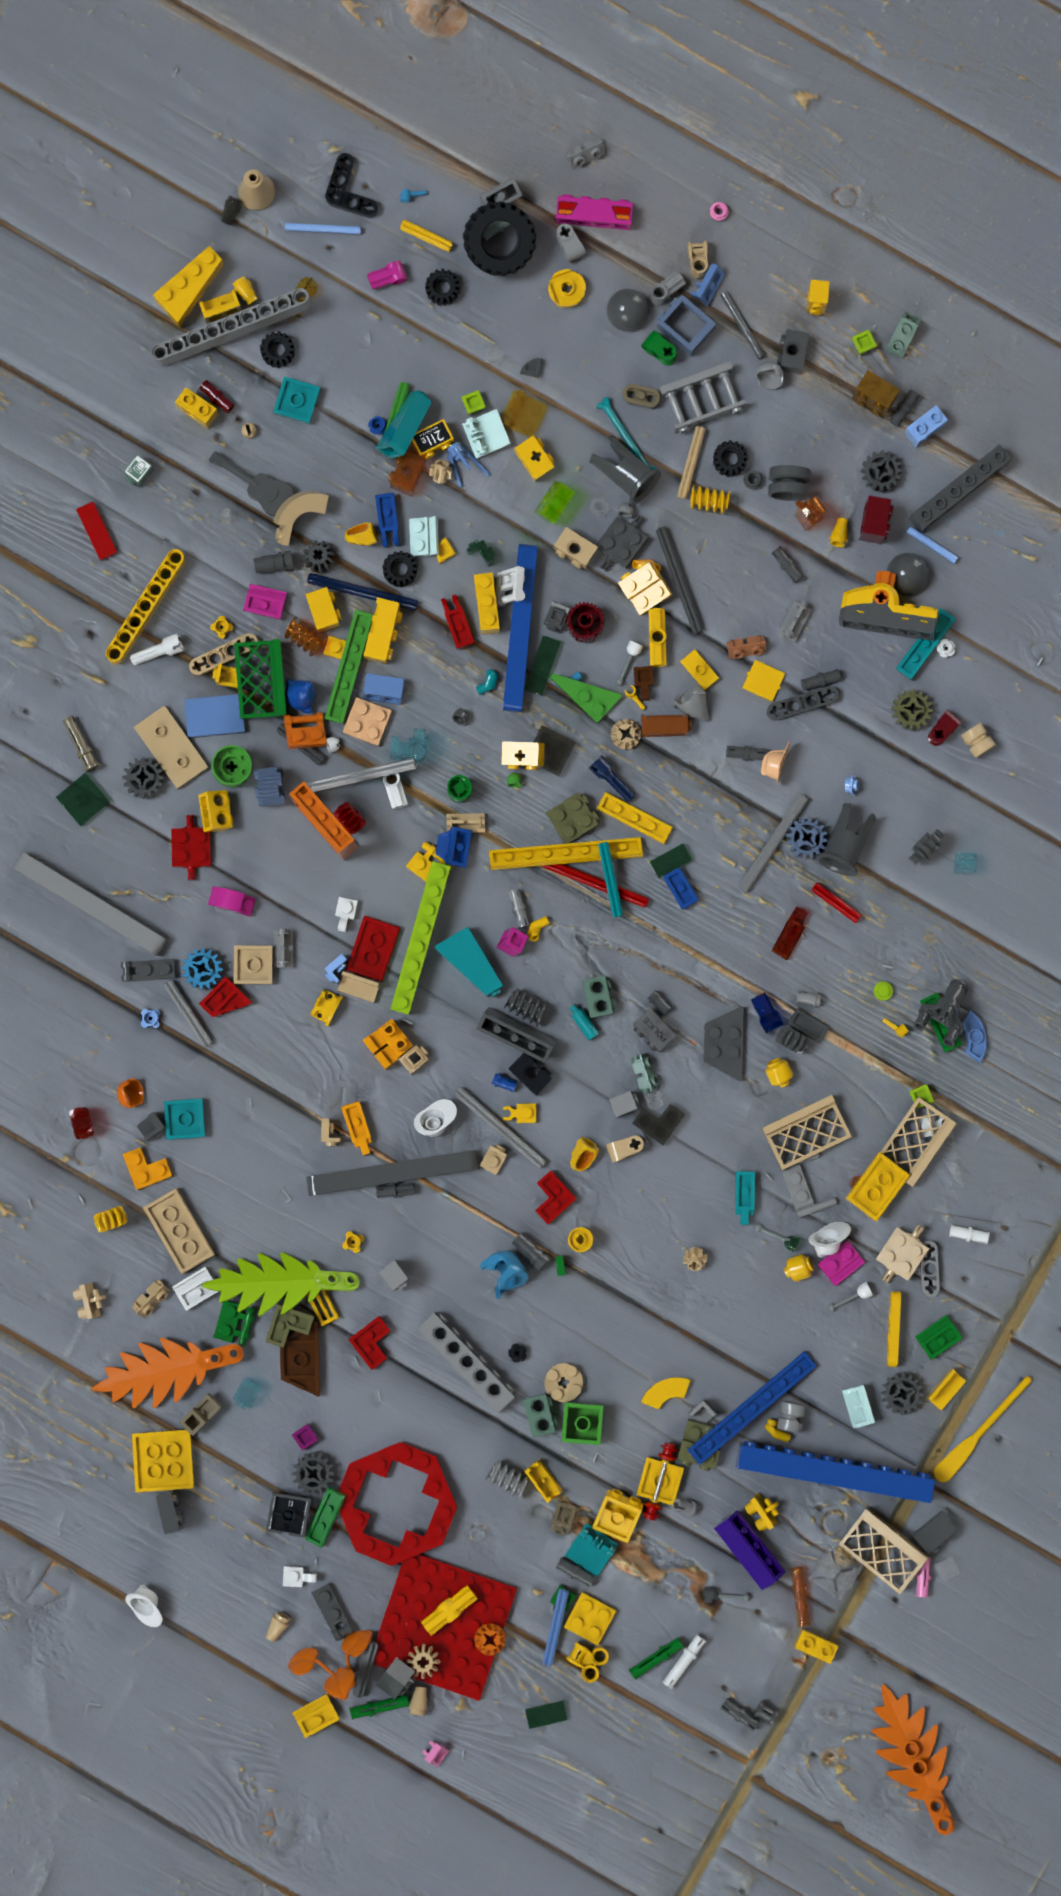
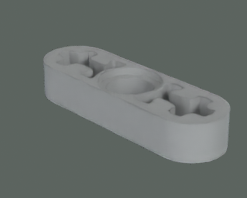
(934, 1253)

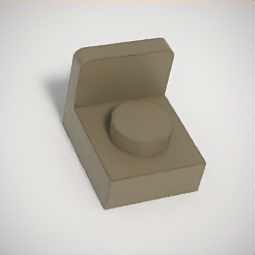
(563, 1518)

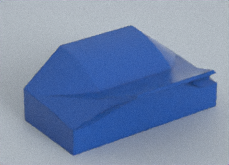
(454, 846)

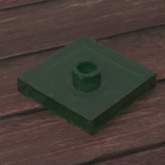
(82, 799)

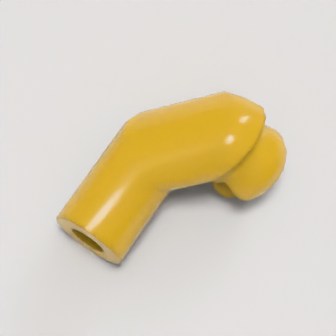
(535, 927)

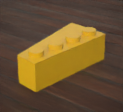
(188, 286)

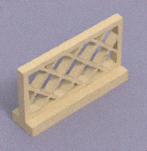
(798, 1117)
(932, 1147)
(892, 1535)

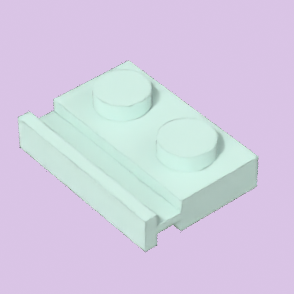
(424, 536)

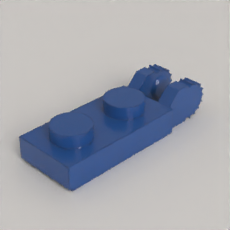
(387, 517)

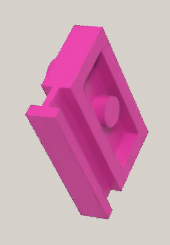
(265, 601)
(841, 1264)

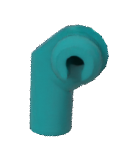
(490, 682)

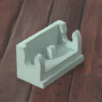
(858, 1406)

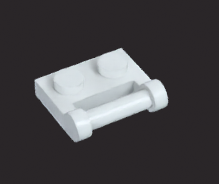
(509, 580)

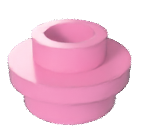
(722, 206)

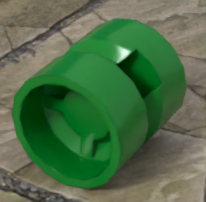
(459, 788)

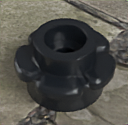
(512, 1353)

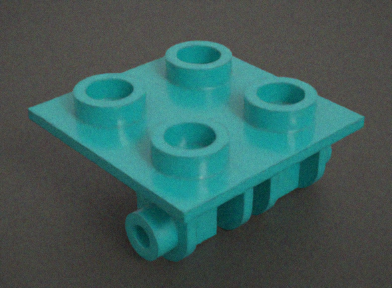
(591, 1550)

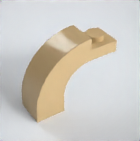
(295, 506)

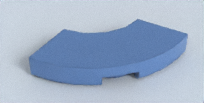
(975, 1036)

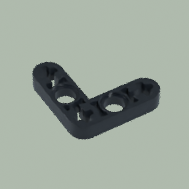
(343, 195)

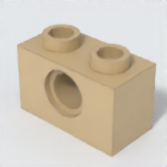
(570, 538)

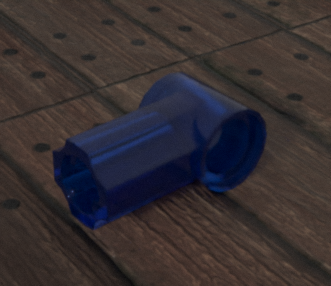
(767, 1015)

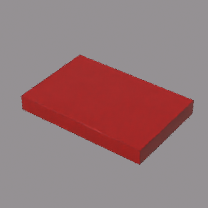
(373, 949)

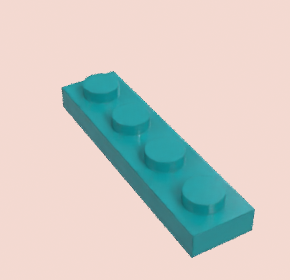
(923, 648)

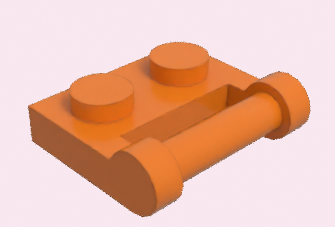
(305, 736)

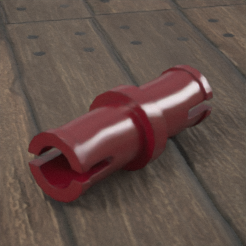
(216, 396)

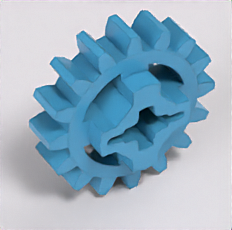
(198, 977)

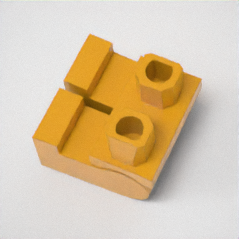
(393, 1036)

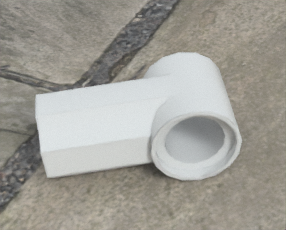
(395, 792)

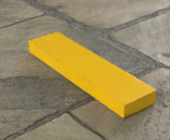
(634, 818)

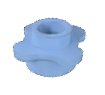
(851, 785)
(145, 1017)

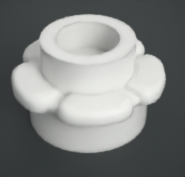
(945, 643)

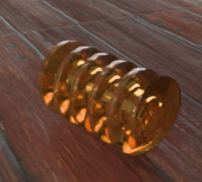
(304, 638)

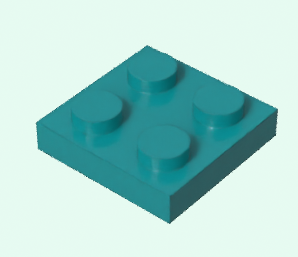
(296, 400)
(184, 1119)

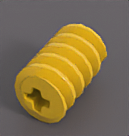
(709, 499)

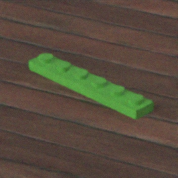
(349, 667)

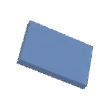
(213, 716)

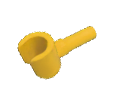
(633, 696)
(901, 1031)

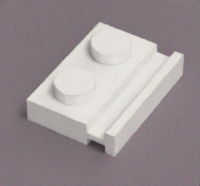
(190, 1289)

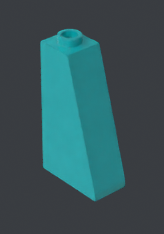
(404, 425)
(468, 958)

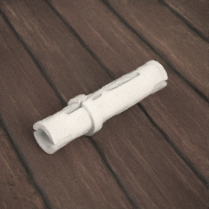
(686, 1658)

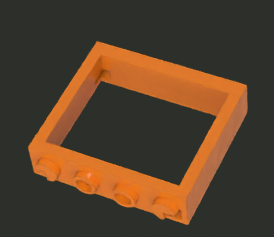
(323, 820)

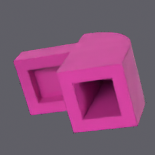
(231, 901)

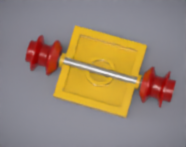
(660, 1481)

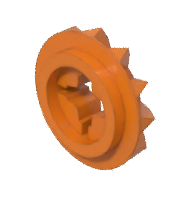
(480, 1639)

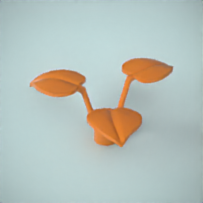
(344, 1678)

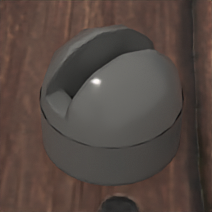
(460, 716)

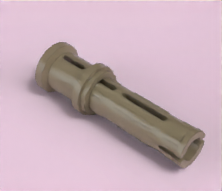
(84, 752)

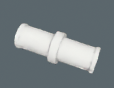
(969, 1234)

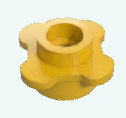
(221, 622)
(348, 1245)

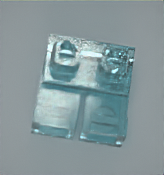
(414, 749)

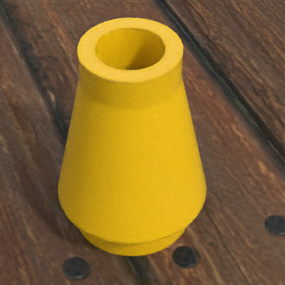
(245, 290)
(839, 535)

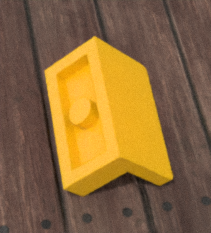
(946, 1389)

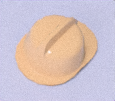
(773, 763)

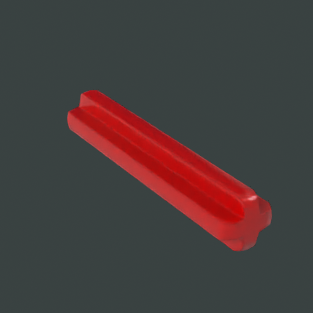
(836, 902)

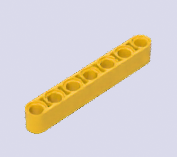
(146, 597)

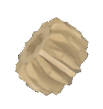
(429, 1665)

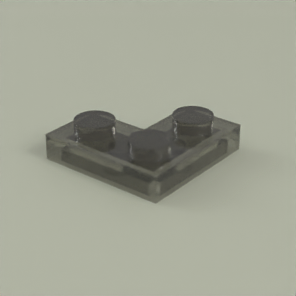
(559, 748)
(659, 1128)

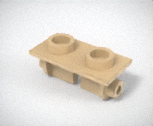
(469, 821)
(157, 1293)

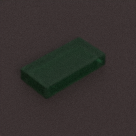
(670, 860)
(546, 1714)

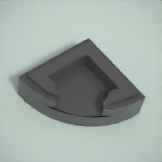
(532, 368)

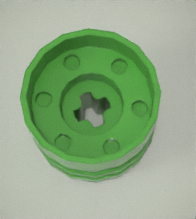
(228, 755)

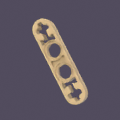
(222, 652)

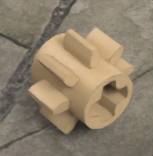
(440, 471)
(695, 1258)

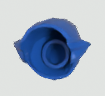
(300, 695)

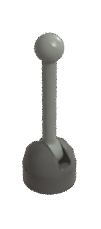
(710, 1595)

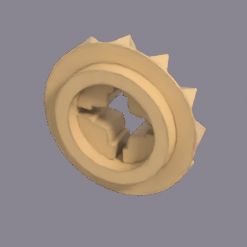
(626, 743)

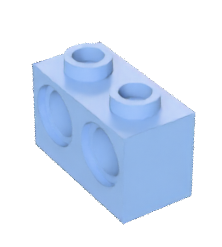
(926, 426)

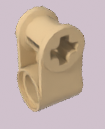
(698, 256)
(621, 1148)

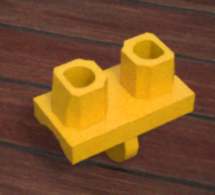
(765, 1509)

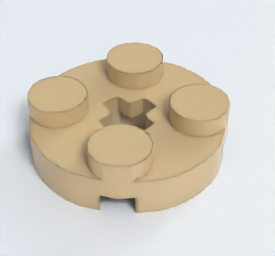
(573, 1387)

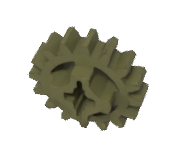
(903, 709)

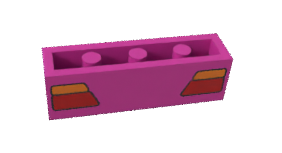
(593, 212)

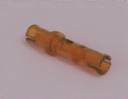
(800, 1596)

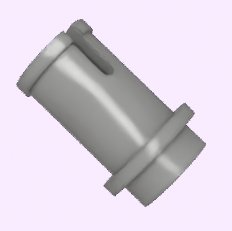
(808, 998)
(689, 1508)

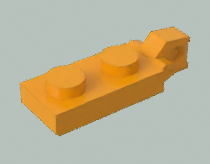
(357, 1126)

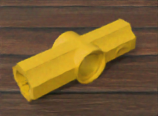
(657, 626)
(449, 1610)

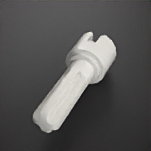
(169, 646)

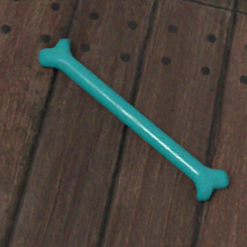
(605, 405)

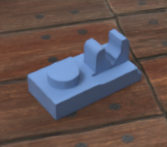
(710, 284)

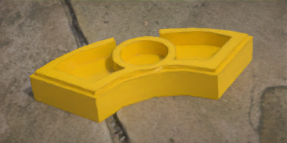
(665, 1390)

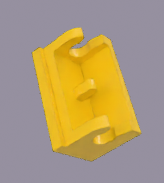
(220, 307)
(543, 1480)

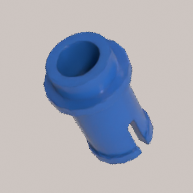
(504, 1082)

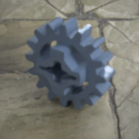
(813, 848)

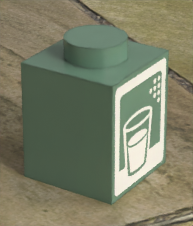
(138, 471)

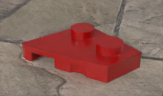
(224, 999)

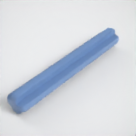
(555, 1627)

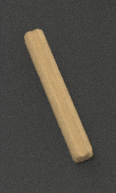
(691, 462)

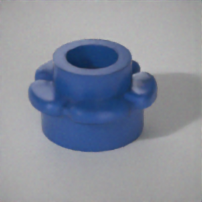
(377, 420)

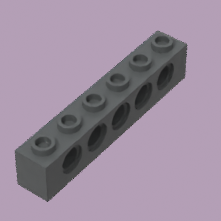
(960, 488)

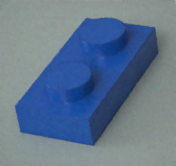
(680, 888)

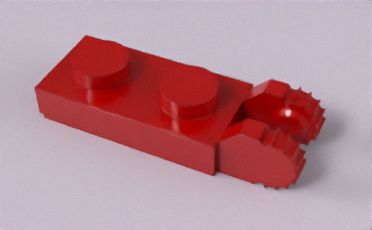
(458, 624)

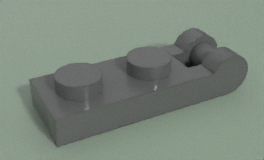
(149, 970)
(332, 1611)

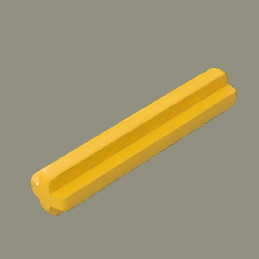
(426, 235)

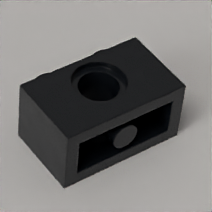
(534, 1084)

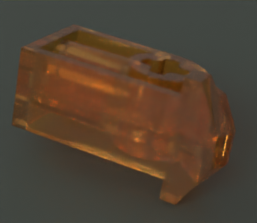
(810, 512)

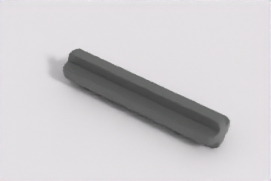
(310, 752)
(365, 1669)

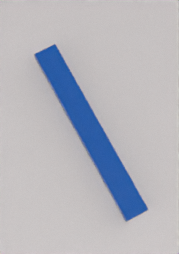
(751, 1408)

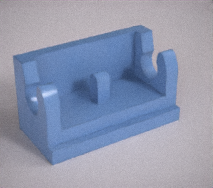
(383, 689)

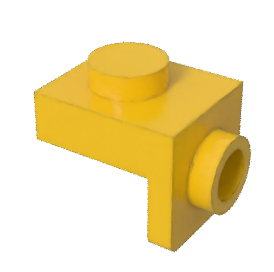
(225, 676)

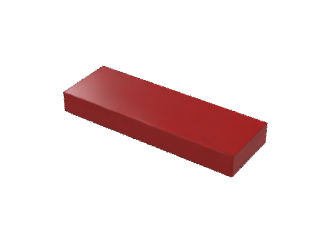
(96, 531)

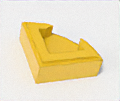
(445, 551)

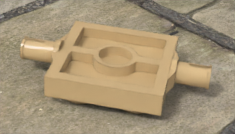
(902, 1253)

